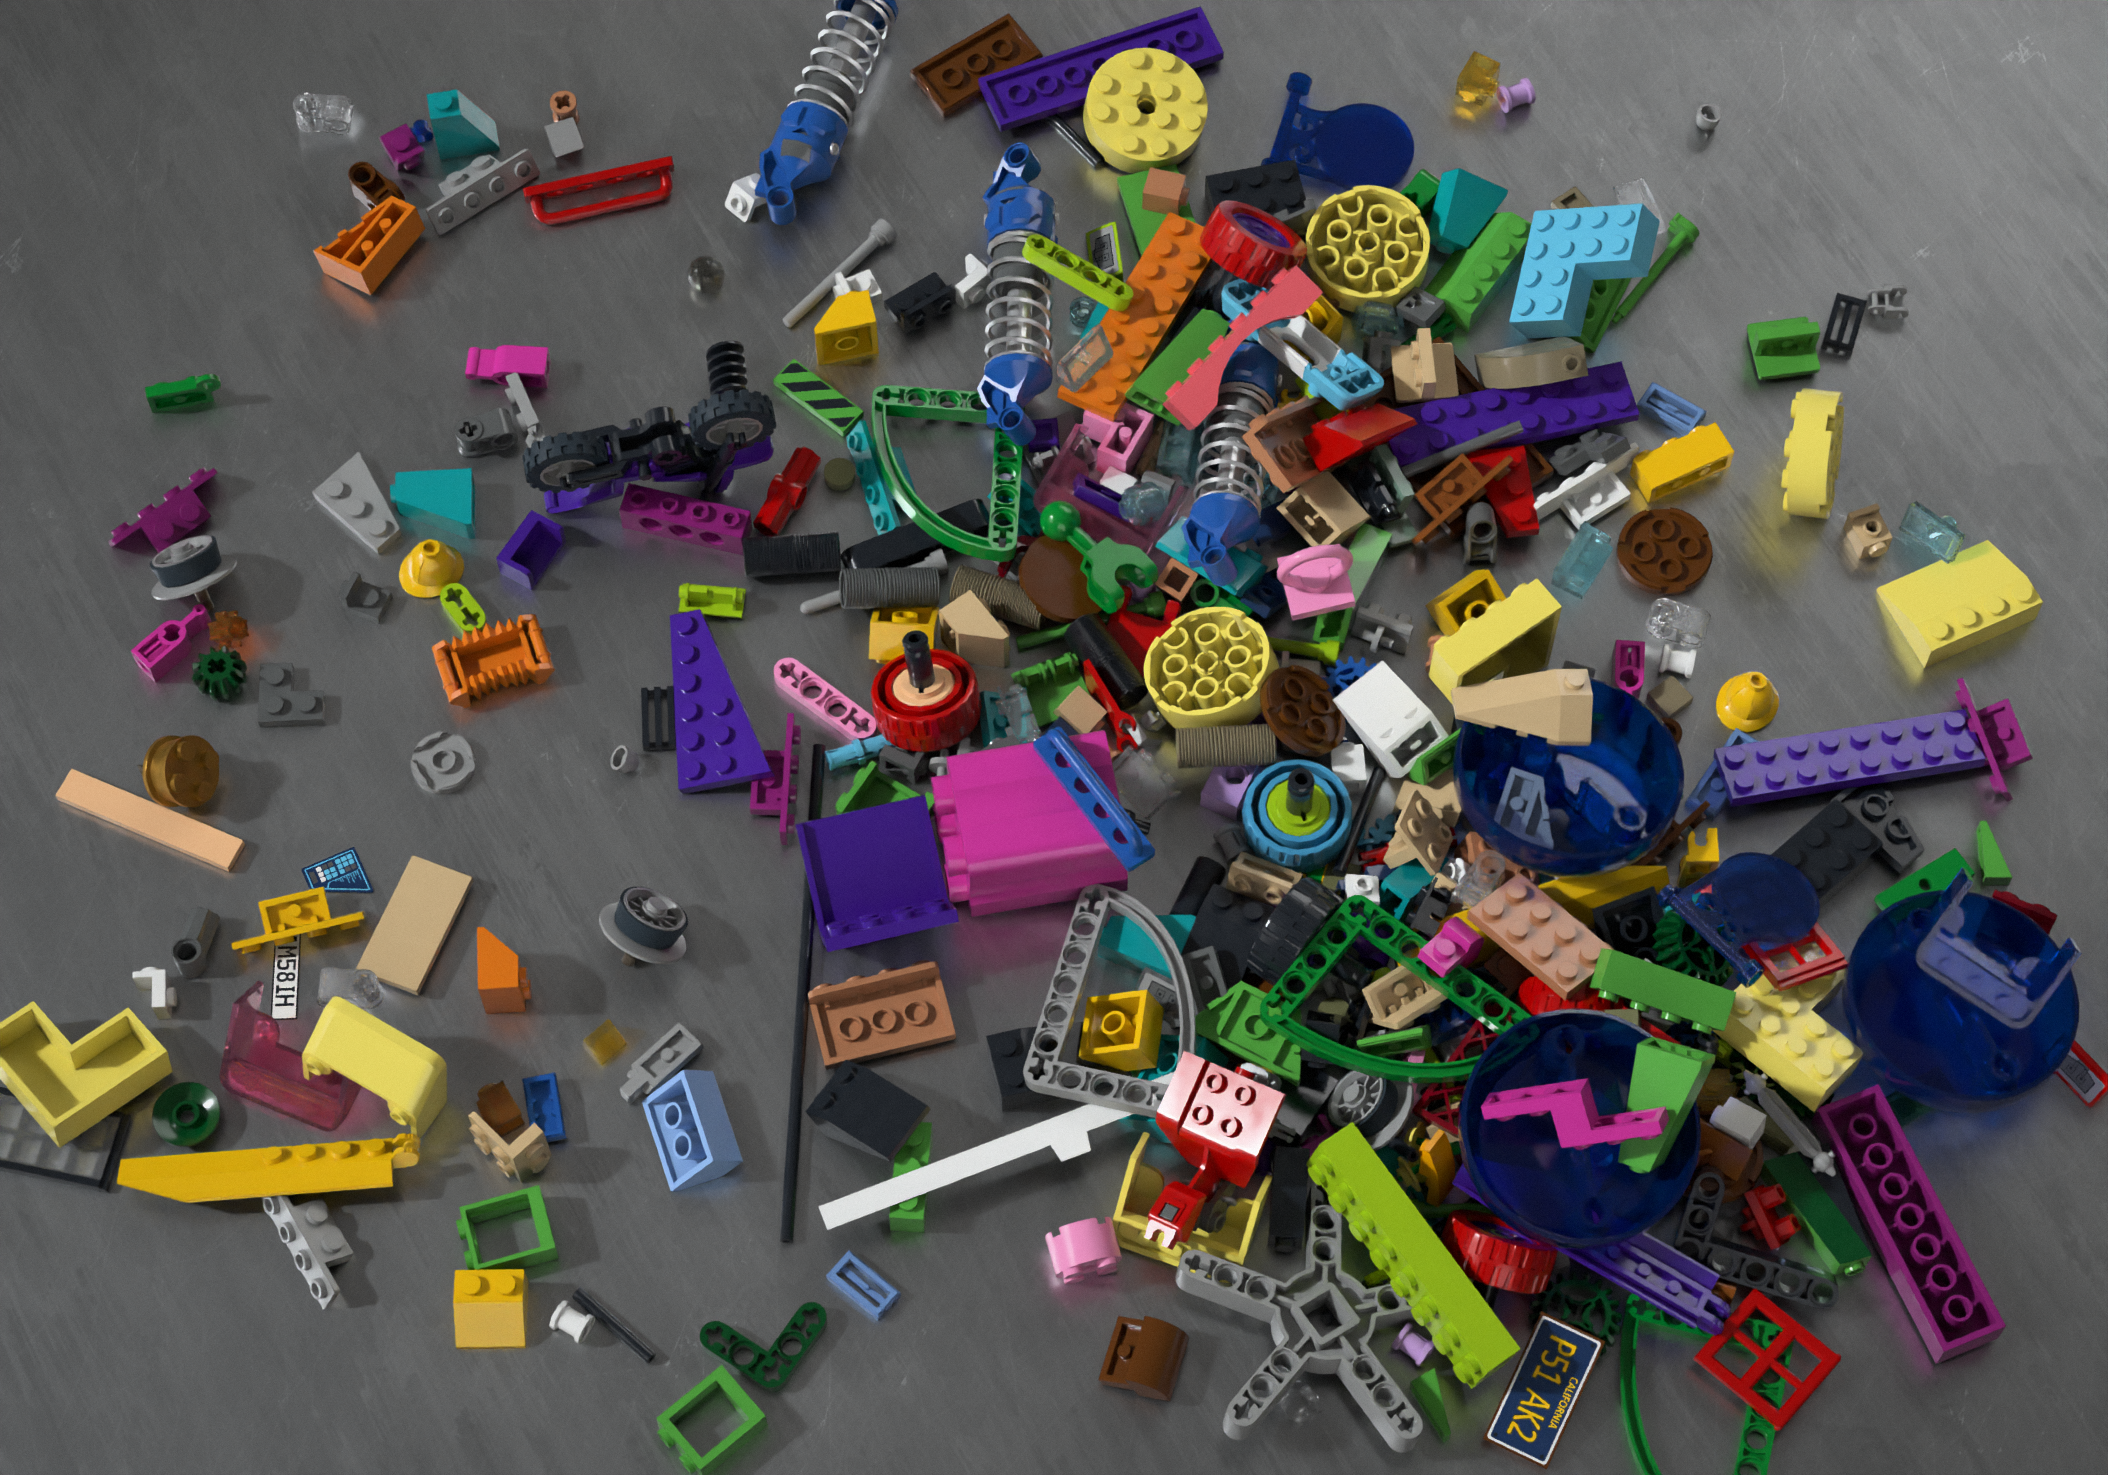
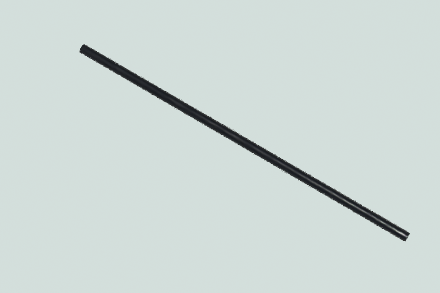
(801, 1018)

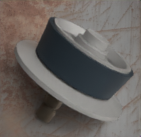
(190, 569)
(645, 926)
(1374, 1106)

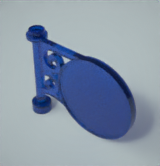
(1351, 146)
(1757, 898)

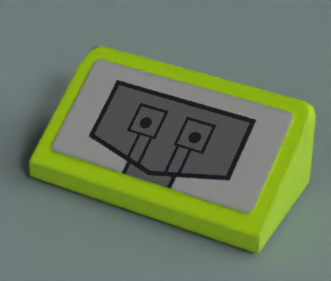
(1105, 250)

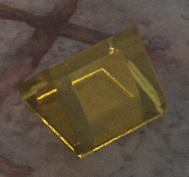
(604, 1042)

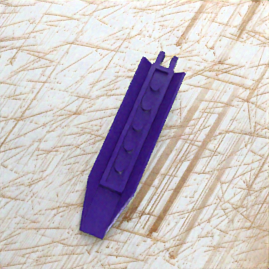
(1650, 1272)

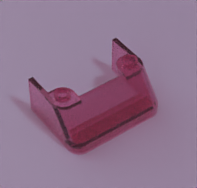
(1094, 521)
(272, 1073)

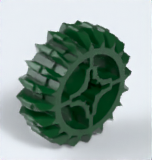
(1688, 952)
(1595, 1299)

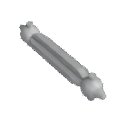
(1789, 1123)

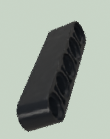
(911, 543)

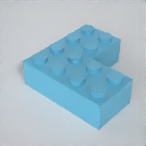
(1571, 251)

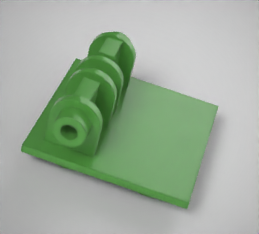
(1050, 684)

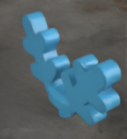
(1381, 836)

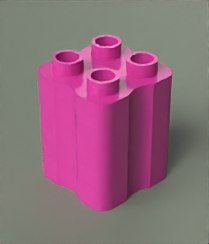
(1017, 833)

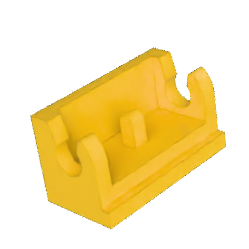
(1699, 859)

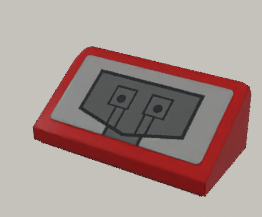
(2084, 1076)

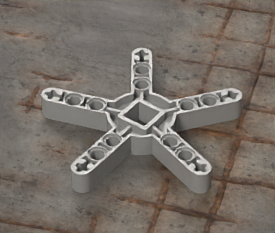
(1297, 1341)

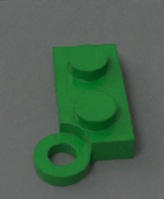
(182, 393)

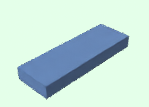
(1711, 785)

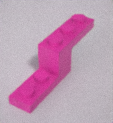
(1575, 1114)

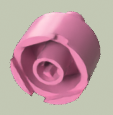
(1084, 1249)

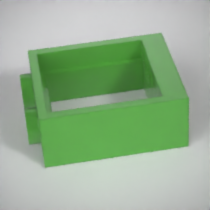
(500, 1206)
(754, 1424)

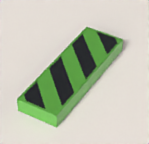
(818, 397)

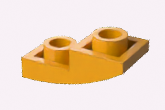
(1438, 1166)

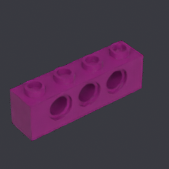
(685, 519)

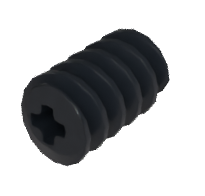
(726, 367)

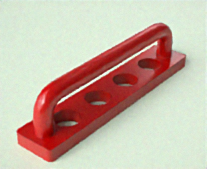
(538, 193)

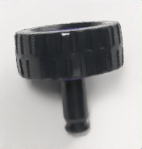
(1291, 930)

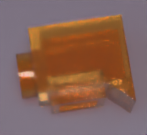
(499, 1108)

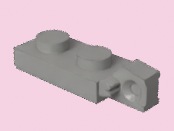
(527, 418)
(661, 1062)

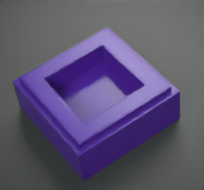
(1046, 435)

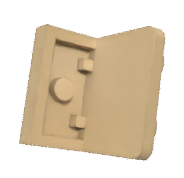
(522, 1157)

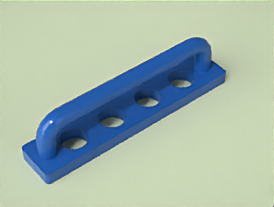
(1138, 848)

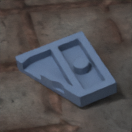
(1524, 808)

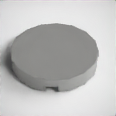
(443, 763)

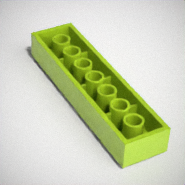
(1411, 1256)

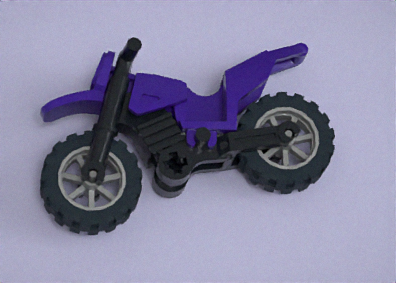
(594, 464)

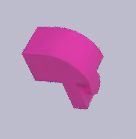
(1451, 947)

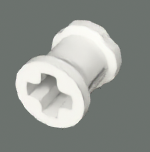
(1677, 661)
(572, 1321)

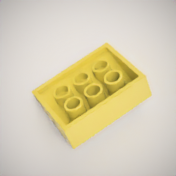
(1960, 602)

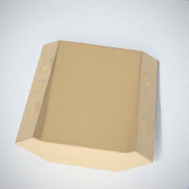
(1439, 793)

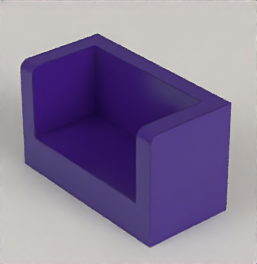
(531, 549)

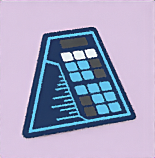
(339, 873)

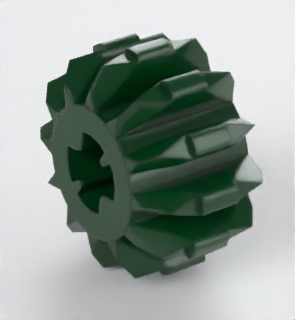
(219, 673)

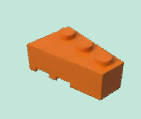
(373, 246)

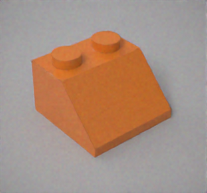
(501, 978)

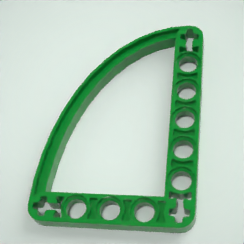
(912, 505)
(1392, 946)
(1753, 1422)

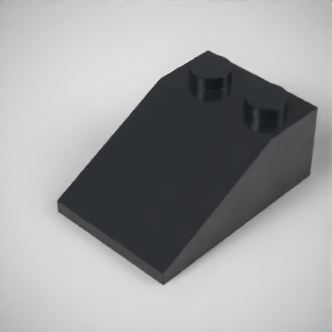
(1630, 923)
(1232, 926)
(866, 1111)

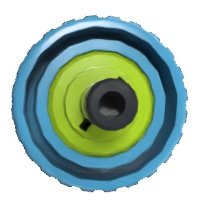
(1297, 815)

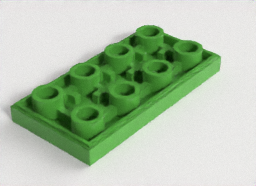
(1145, 222)

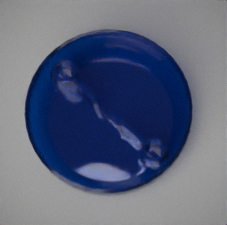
(1602, 799)
(1935, 1040)
(1520, 1162)

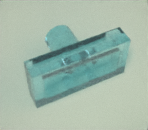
(1932, 532)

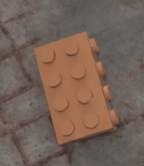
(1279, 444)
(1539, 935)
(881, 1014)

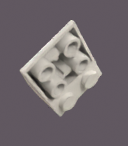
(1390, 720)

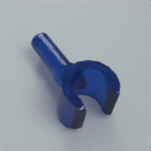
(422, 131)

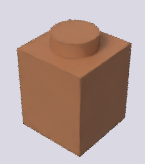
(1165, 192)
(1177, 580)

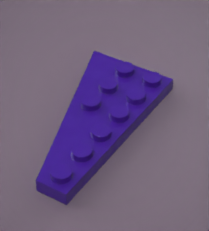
(711, 722)

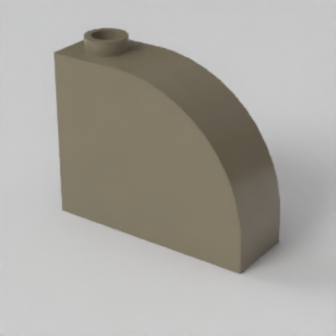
(1532, 364)

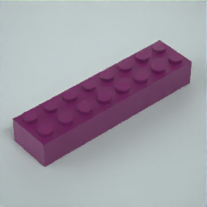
(1908, 1224)

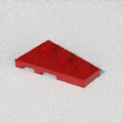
(1513, 494)

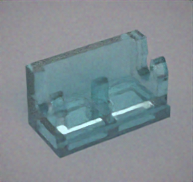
(1179, 451)
(1582, 561)

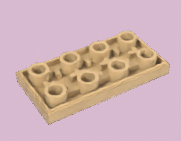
(415, 924)

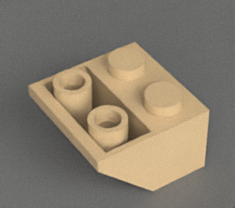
(1323, 511)
(973, 632)

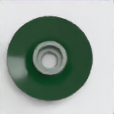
(177, 1103)

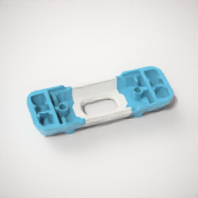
(1335, 376)

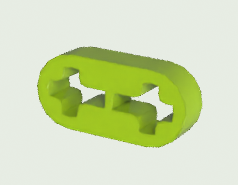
(469, 606)

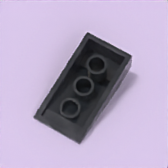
(1008, 1056)

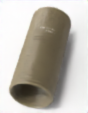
(1006, 601)
(1236, 743)

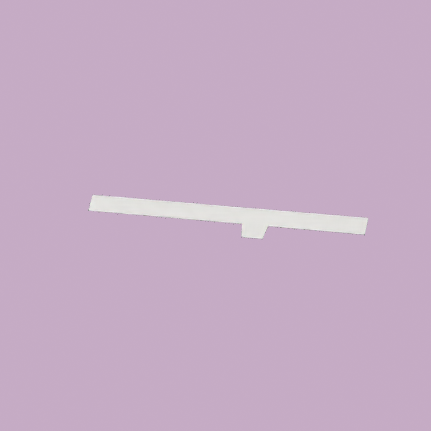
(1064, 1133)

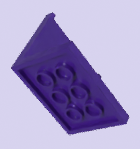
(874, 873)

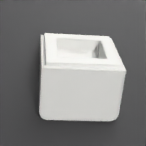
(1117, 480)

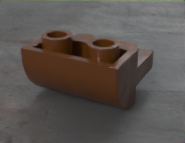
(1144, 1357)

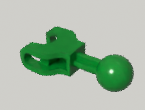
(1102, 562)

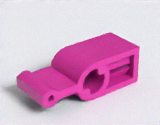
(528, 361)
(159, 652)
(1630, 671)

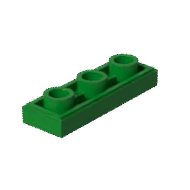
(1933, 876)

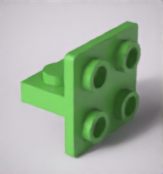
(1784, 347)

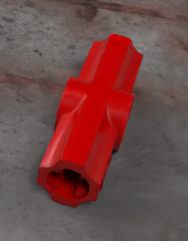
(787, 492)

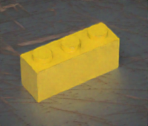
(1681, 462)

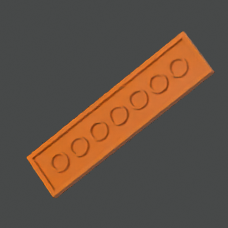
(1161, 289)

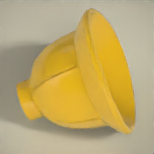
(430, 568)
(1747, 702)

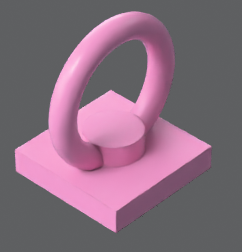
(1316, 580)

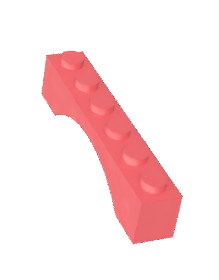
(1198, 393)

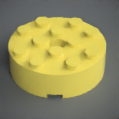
(1161, 86)
(1375, 220)
(1813, 453)
(1209, 668)

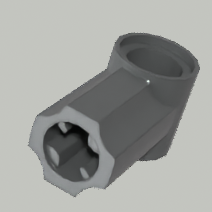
(195, 940)

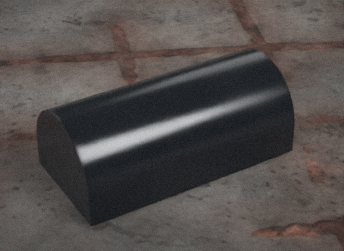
(1197, 886)

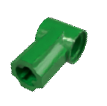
(1221, 598)

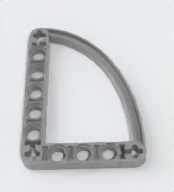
(1056, 1070)

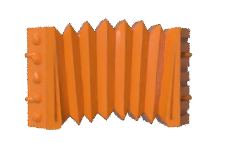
(493, 659)

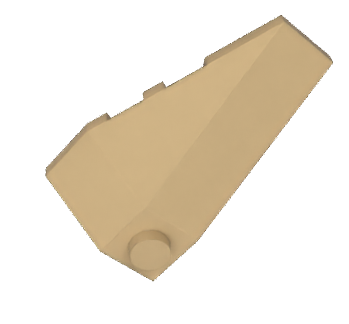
(1541, 703)

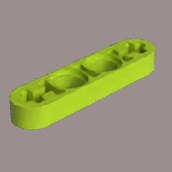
(1048, 257)

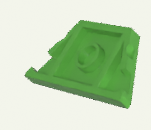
(1236, 1026)

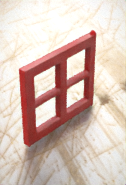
(1767, 1359)

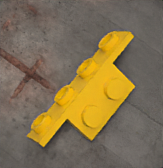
(294, 915)

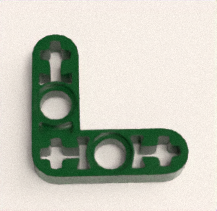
(763, 1359)

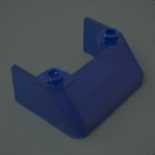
(2005, 994)

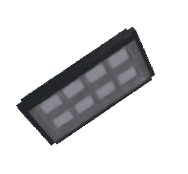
(82, 1162)

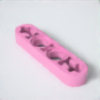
(827, 698)

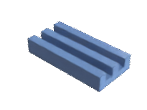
(1668, 414)
(884, 1304)

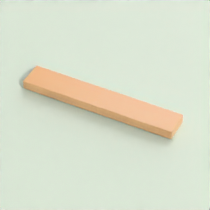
(150, 820)

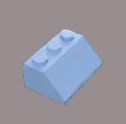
(691, 1129)

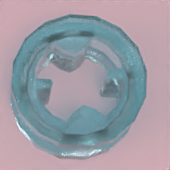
(1078, 304)

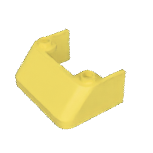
(379, 1060)
(1140, 1192)

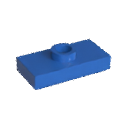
(544, 1105)

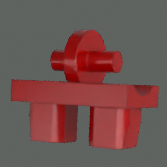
(1764, 1219)

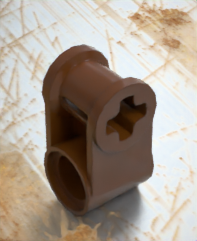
(377, 187)

